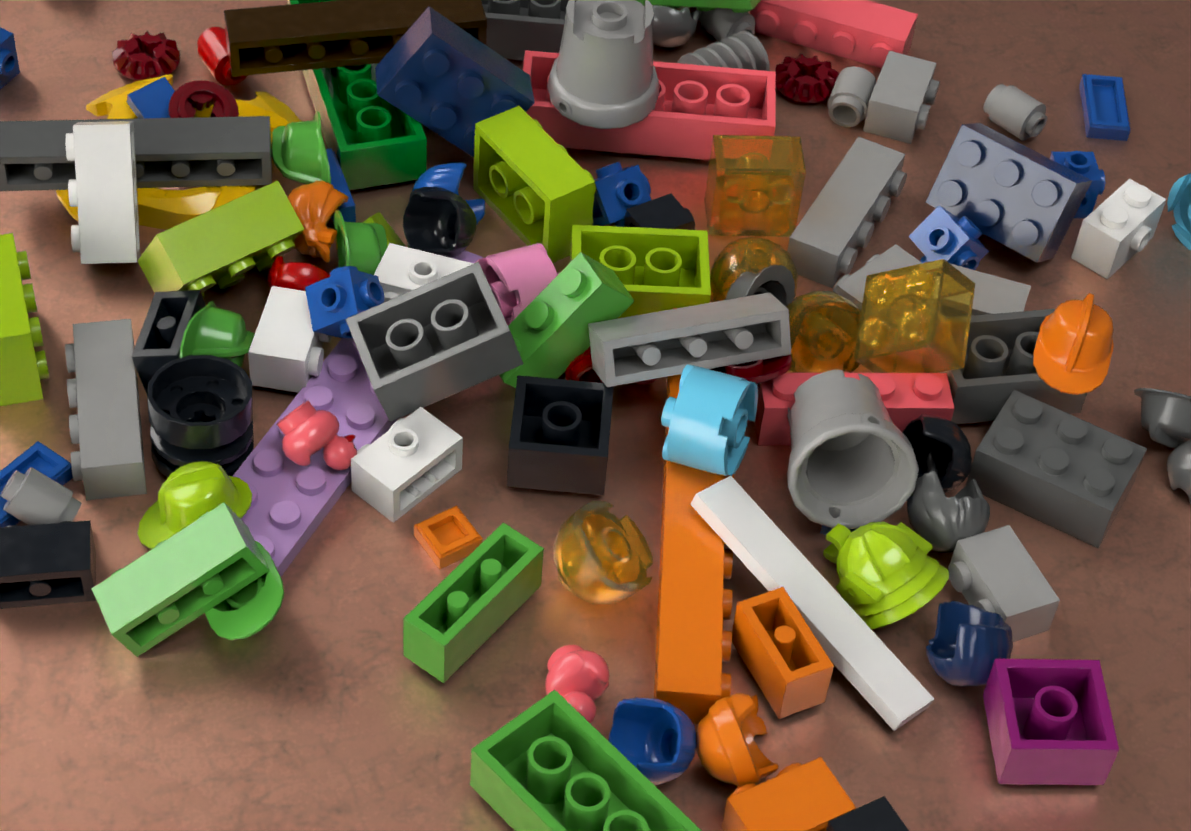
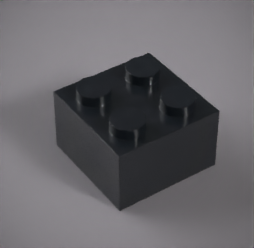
(560, 435)

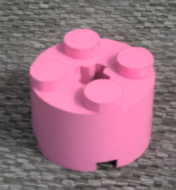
(518, 277)

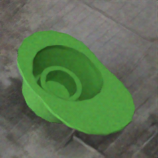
(301, 152)
(359, 244)
(217, 334)
(250, 607)

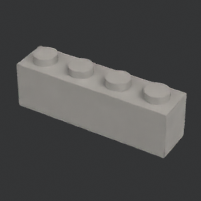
(846, 211)
(696, 335)
(107, 408)

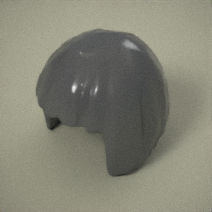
(946, 519)

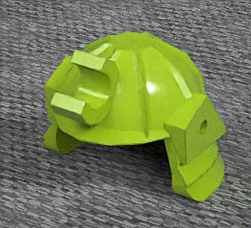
(884, 571)

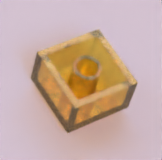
(754, 185)
(915, 319)

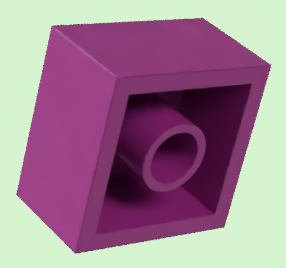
(1050, 722)

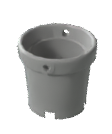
(605, 64)
(847, 453)

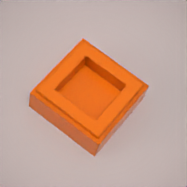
(447, 537)

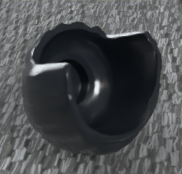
(438, 222)
(940, 448)

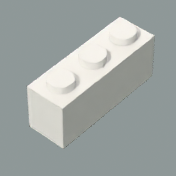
(104, 192)

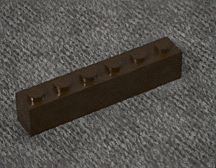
(332, 32)

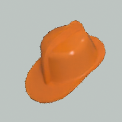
(1074, 346)

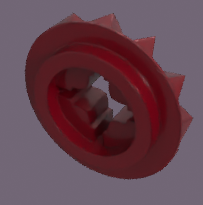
(135, 64)
(805, 88)
(201, 95)

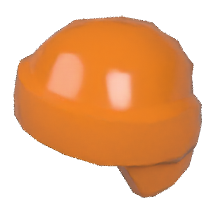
(314, 207)
(728, 744)

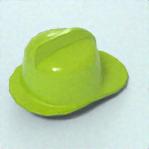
(187, 496)

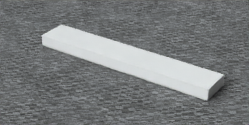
(837, 627)

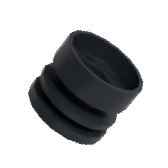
(200, 413)

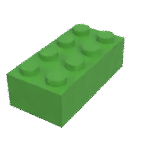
(564, 775)

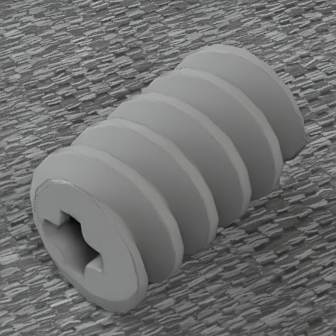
(739, 51)

